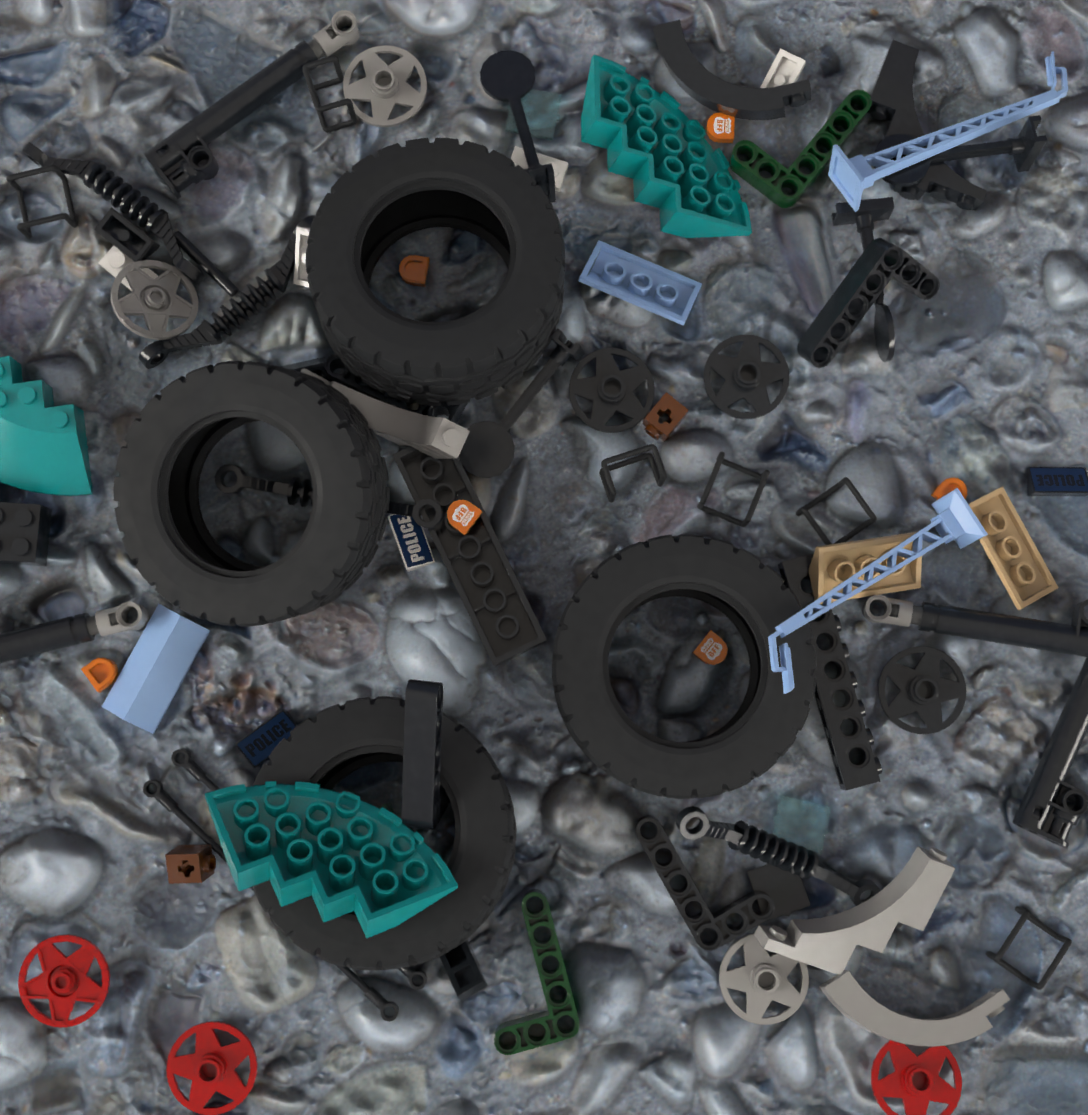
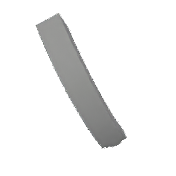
(867, 1013)

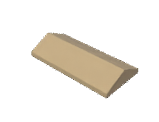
(1012, 550)
(839, 561)

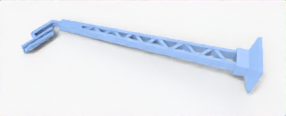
(856, 173)
(953, 522)

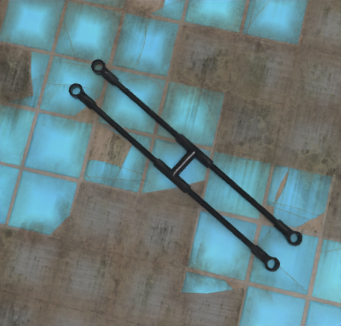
(171, 805)

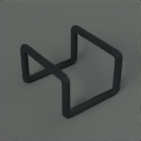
(312, 89)
(24, 227)
(720, 460)
(606, 477)
(804, 510)
(1025, 915)

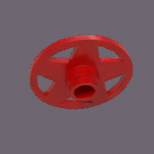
(64, 980)
(211, 1068)
(916, 1079)

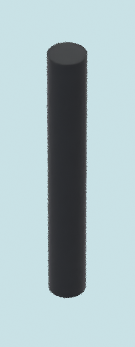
(206, 264)

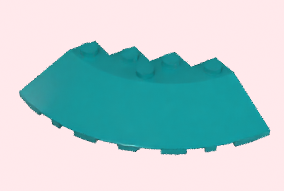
(662, 154)
(40, 443)
(328, 849)

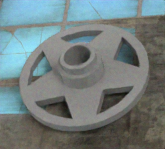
(385, 85)
(154, 299)
(762, 980)

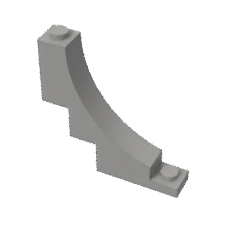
(428, 434)
(832, 939)

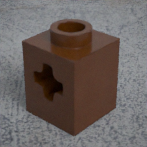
(666, 406)
(190, 863)

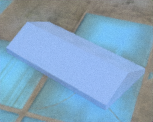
(640, 282)
(155, 669)

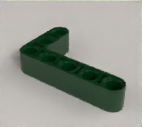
(809, 157)
(548, 979)

